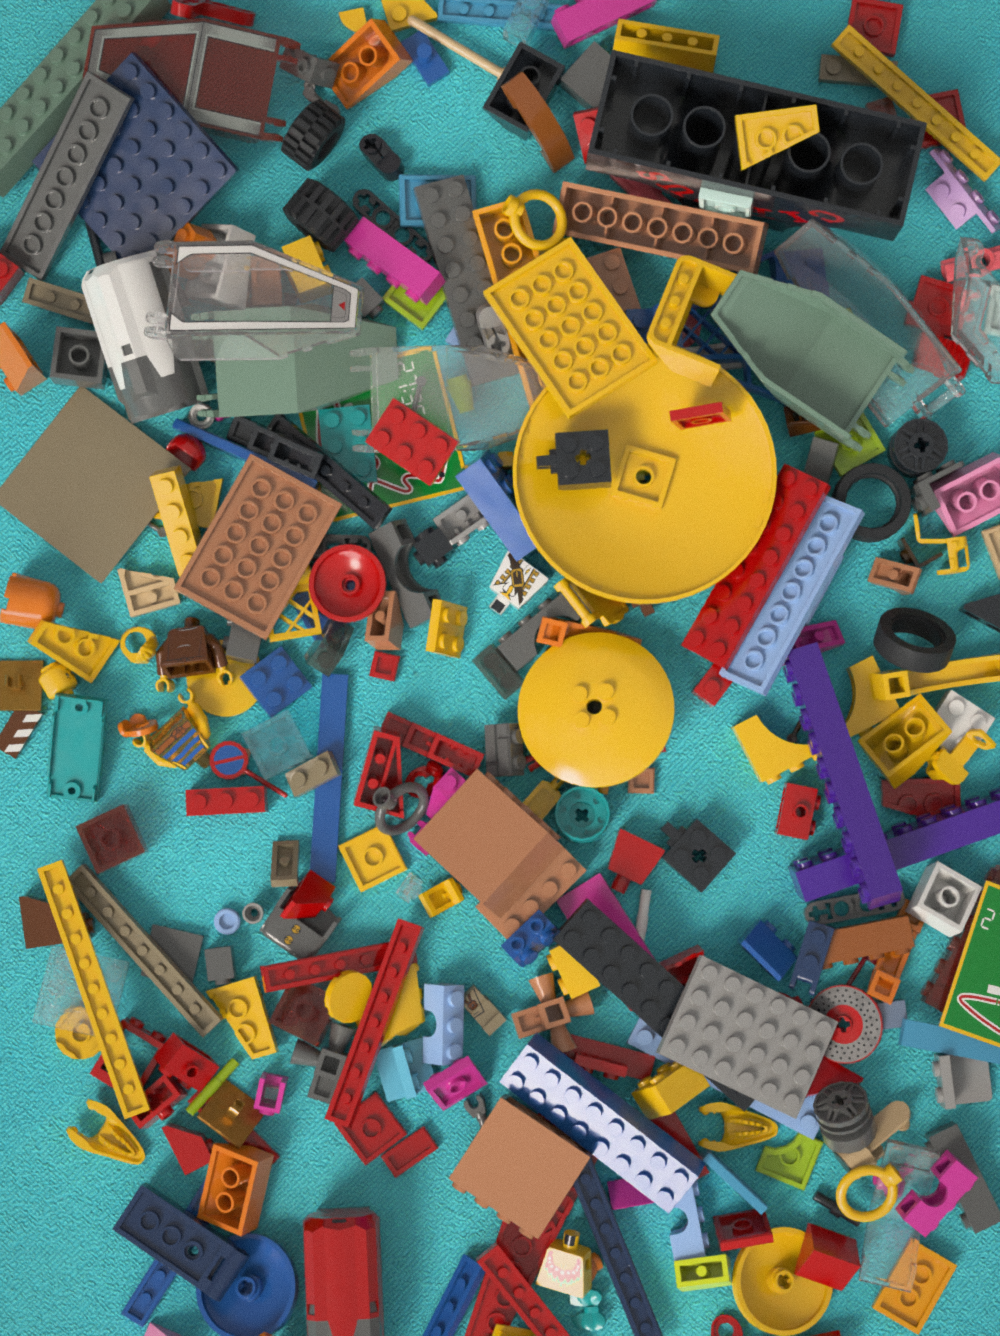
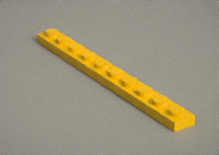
(93, 989)

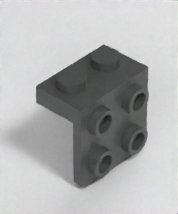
(923, 497)

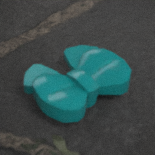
(591, 1318)

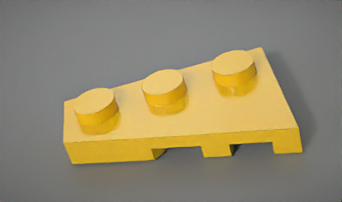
(773, 131)
(204, 499)
(74, 648)
(247, 1015)

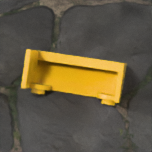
(689, 284)

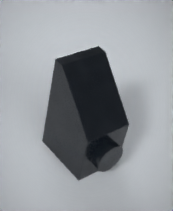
(984, 611)

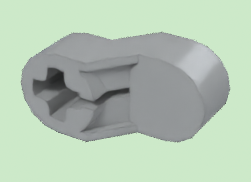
(487, 320)

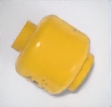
(57, 679)

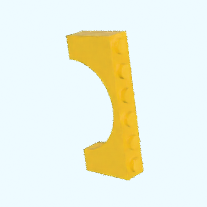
(773, 755)

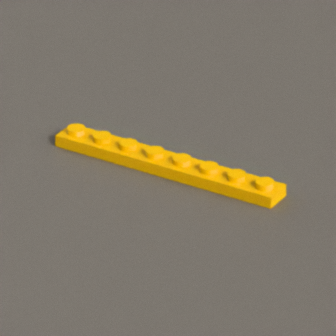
(916, 103)

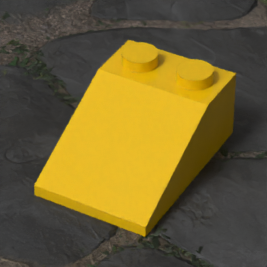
(905, 740)

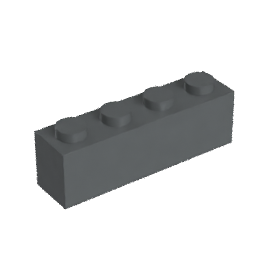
(977, 1204)

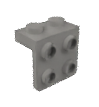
(960, 1080)

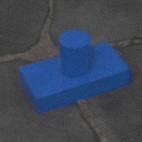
(425, 58)

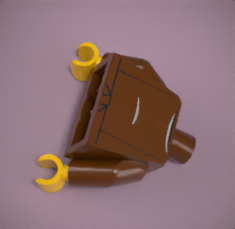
(190, 653)

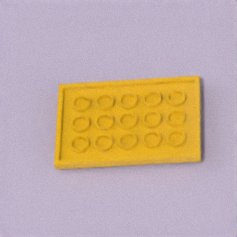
(570, 328)

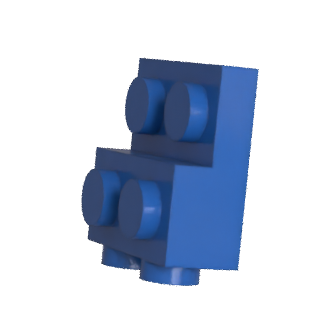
(530, 939)

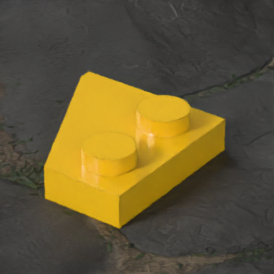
(399, 10)

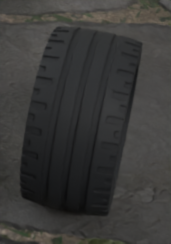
(898, 487)

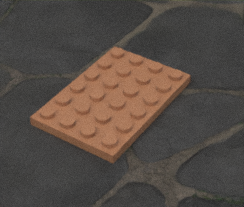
(257, 546)

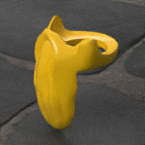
(147, 650)

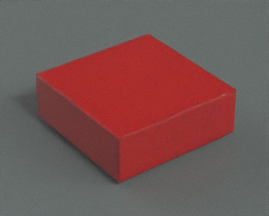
(384, 666)

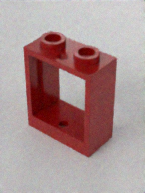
(136, 1027)

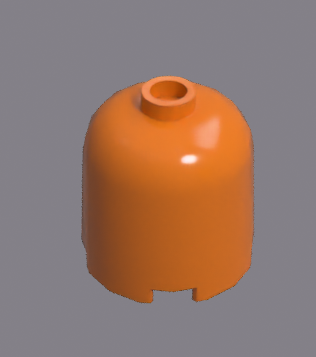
(31, 602)

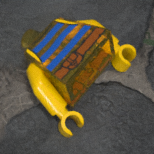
(181, 739)

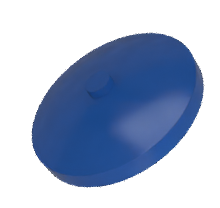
(261, 1293)

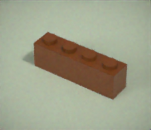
(870, 940)

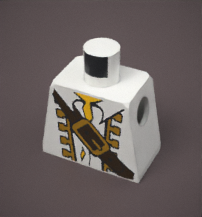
(515, 584)

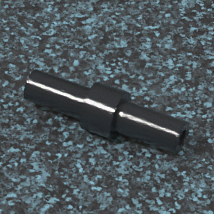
(832, 1206)

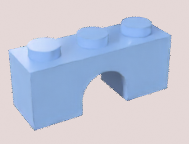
(447, 1005)
(690, 1241)

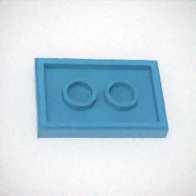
(408, 208)
(733, 1180)

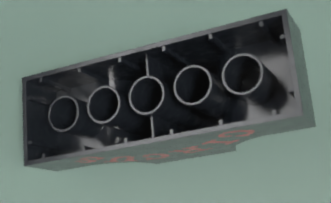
(680, 134)

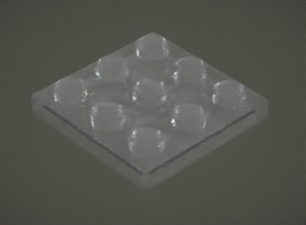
(60, 998)

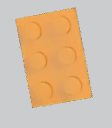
(915, 1307)

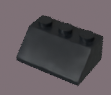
(542, 73)

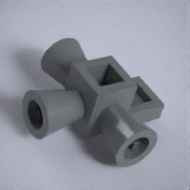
(328, 1061)

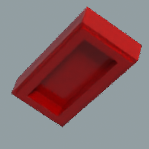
(409, 1151)

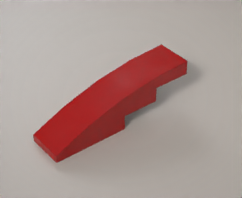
(434, 745)

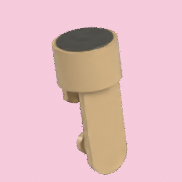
(888, 1121)

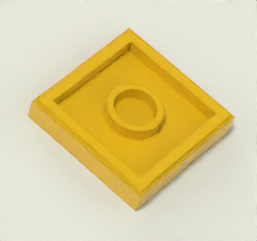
(372, 858)

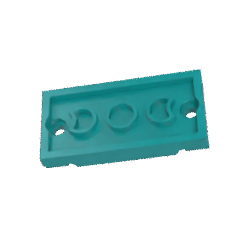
(76, 747)

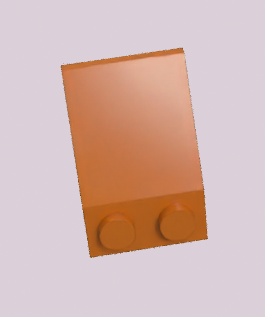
(368, 62)
(17, 363)

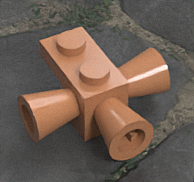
(551, 1013)

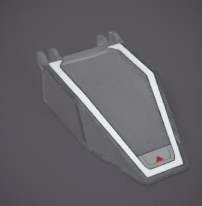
(249, 302)

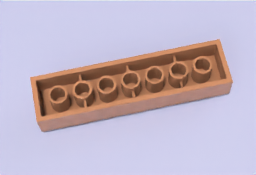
(662, 227)

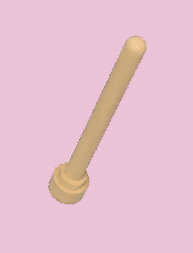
(455, 46)

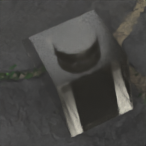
(329, 646)

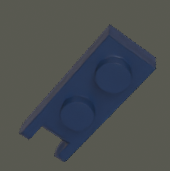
(812, 955)

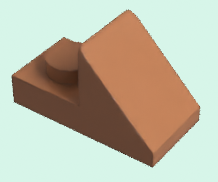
(894, 576)

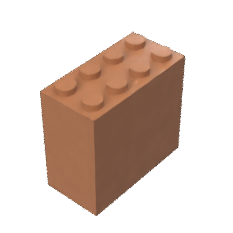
(490, 842)
(520, 1166)

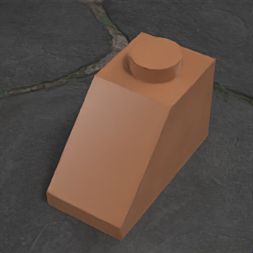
(385, 624)

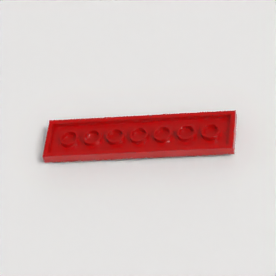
(743, 592)

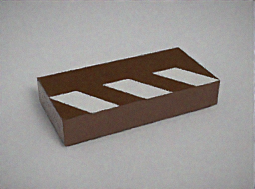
(18, 731)

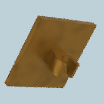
(20, 685)
(231, 1114)

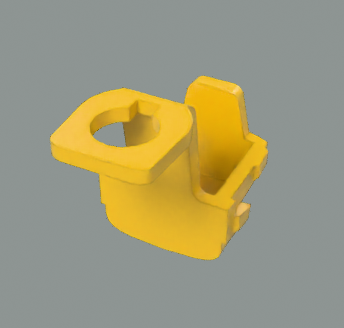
(953, 544)
(951, 766)

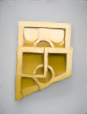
(409, 1008)

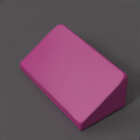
(625, 1195)

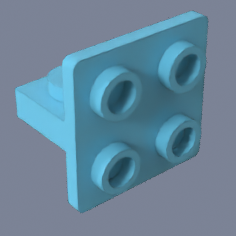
(403, 1069)

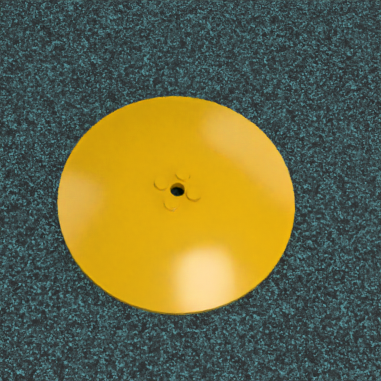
(660, 537)

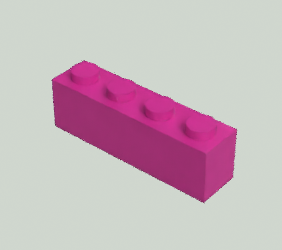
(592, 17)
(395, 261)

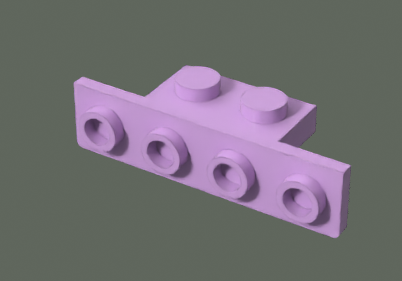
(956, 197)

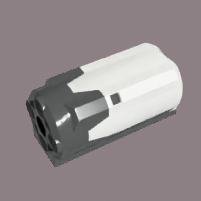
(141, 368)

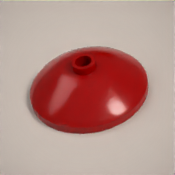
(331, 577)

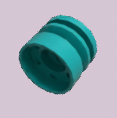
(582, 800)

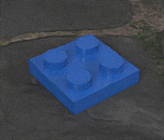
(275, 682)

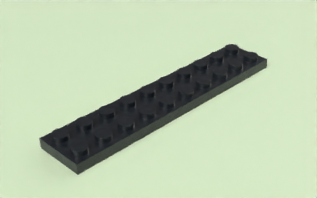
(627, 972)

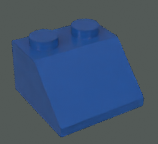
(767, 949)

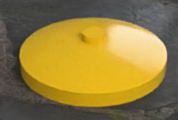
(769, 1290)

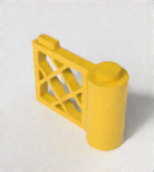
(303, 586)

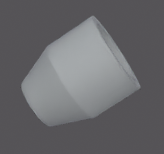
(246, 913)

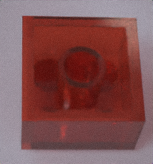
(112, 839)
(303, 1013)

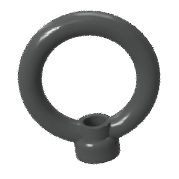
(387, 799)

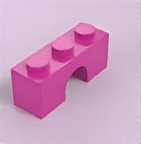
(927, 1211)

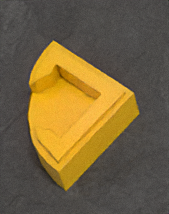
(353, 19)

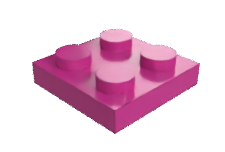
(455, 1082)

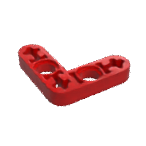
(212, 9)

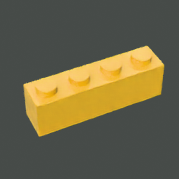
(667, 44)
(176, 514)

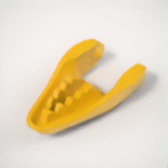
(739, 1127)
(112, 1140)

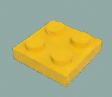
(446, 628)

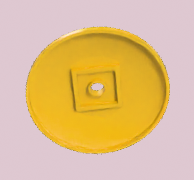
(601, 746)

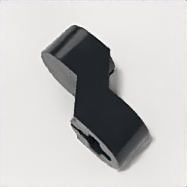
(373, 148)

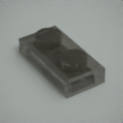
(498, 671)

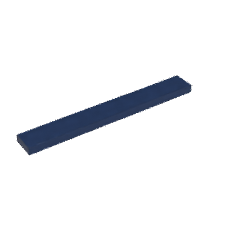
(615, 1253)

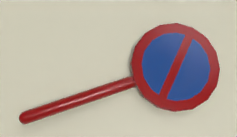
(230, 761)

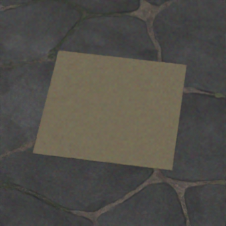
(88, 484)

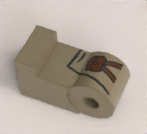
(483, 1010)

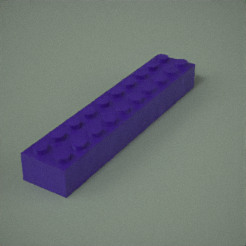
(842, 776)
(906, 842)

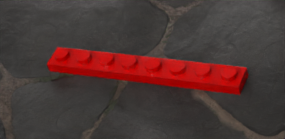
(374, 1023)

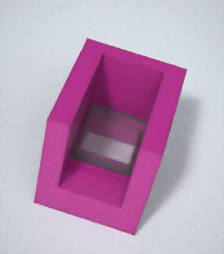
(270, 1093)

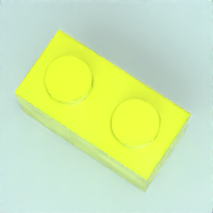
(703, 1272)

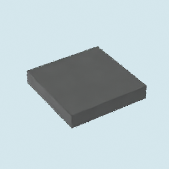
(180, 946)

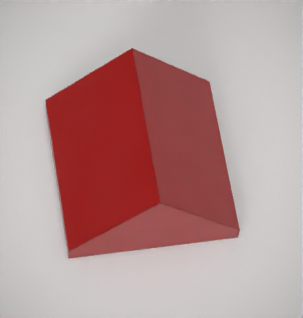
(827, 1257)

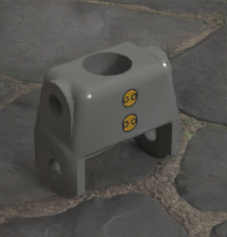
(299, 935)

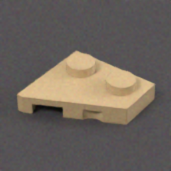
(147, 592)

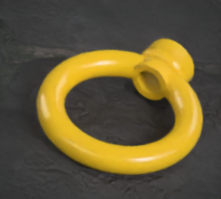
(514, 208)
(888, 1175)

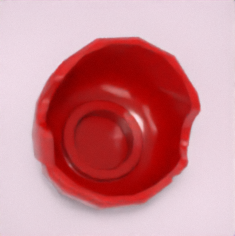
(188, 450)

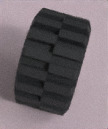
(313, 135)

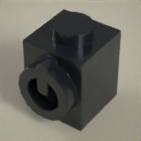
(432, 548)

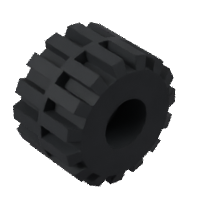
(320, 214)

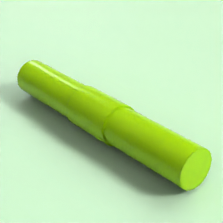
(214, 1084)

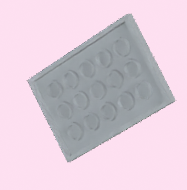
(747, 1036)

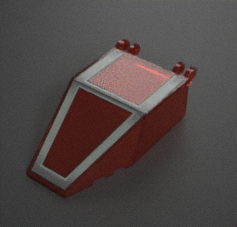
(210, 66)

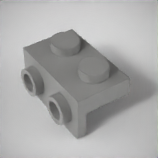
(460, 520)

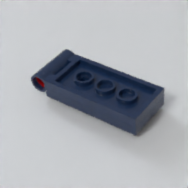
(167, 1235)

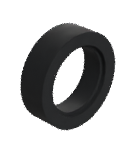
(908, 655)

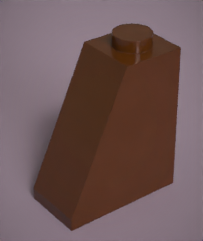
(40, 924)

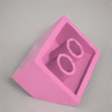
(969, 494)

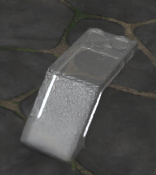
(890, 1242)

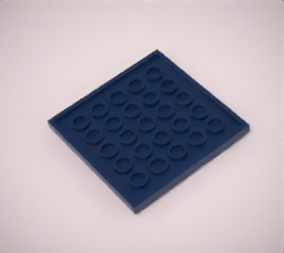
(156, 170)

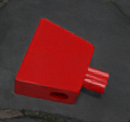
(632, 860)

